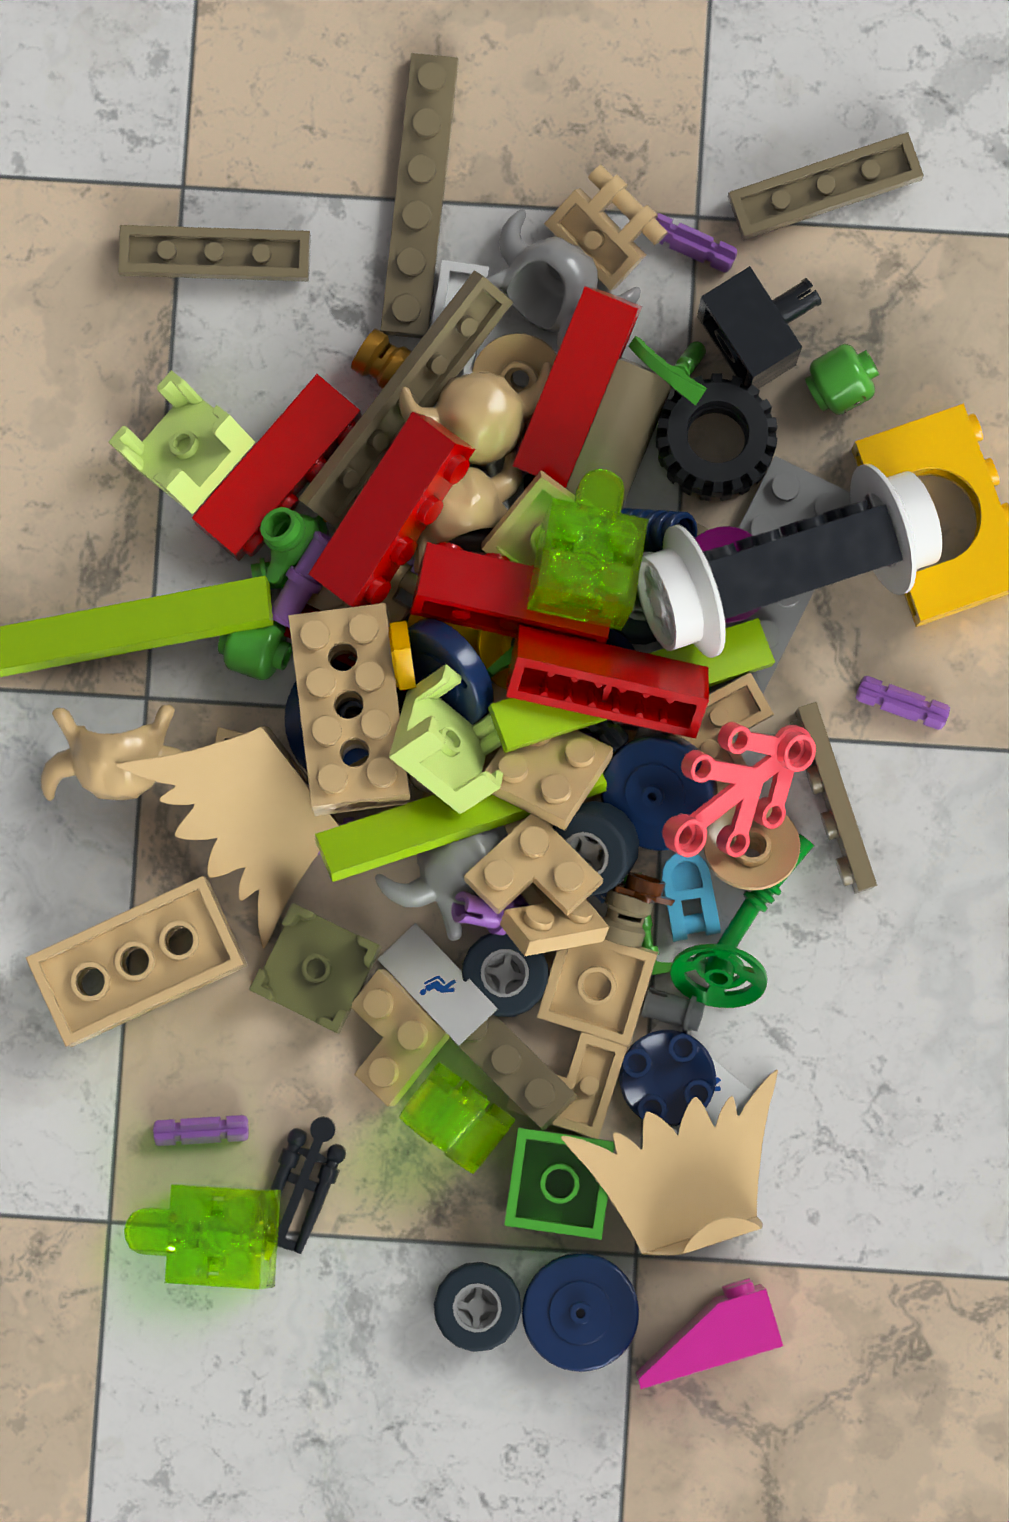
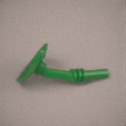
(719, 961)

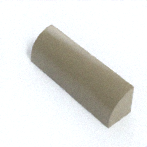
(623, 424)

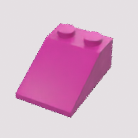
(720, 1333)

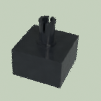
(754, 328)

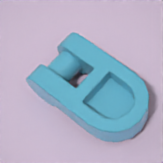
(688, 880)

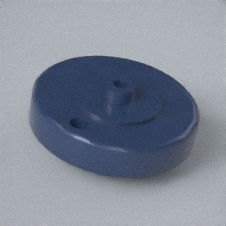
(439, 644)
(650, 786)
(580, 1312)

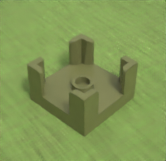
(316, 968)

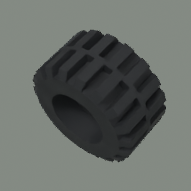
(723, 478)

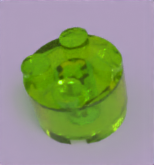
(456, 1118)

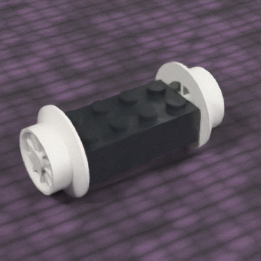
(884, 530)

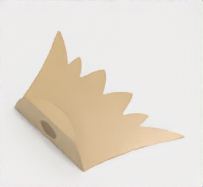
(255, 806)
(688, 1185)

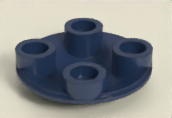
(665, 1074)

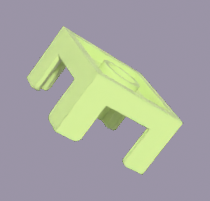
(188, 447)
(443, 746)

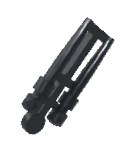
(322, 1131)

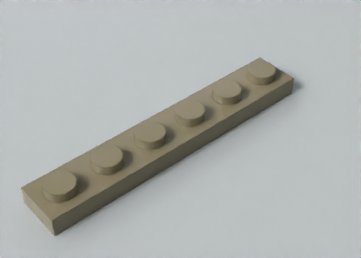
(419, 195)
(425, 372)

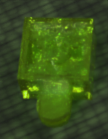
(594, 558)
(212, 1235)

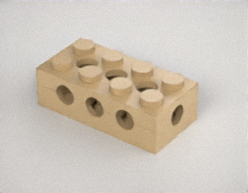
(321, 691)
(106, 946)

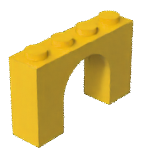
(949, 448)

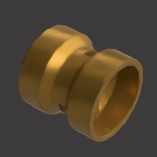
(379, 357)

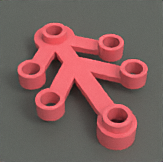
(786, 753)

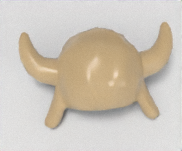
(482, 411)
(472, 505)
(95, 756)

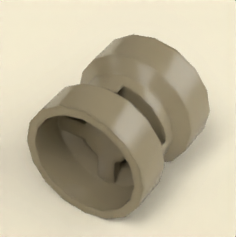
(626, 919)

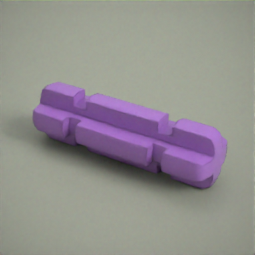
(697, 244)
(902, 702)
(200, 1130)

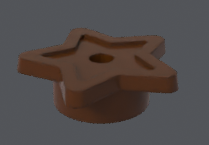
(644, 888)

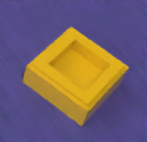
(401, 655)

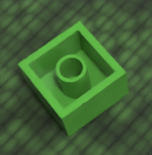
(554, 1188)

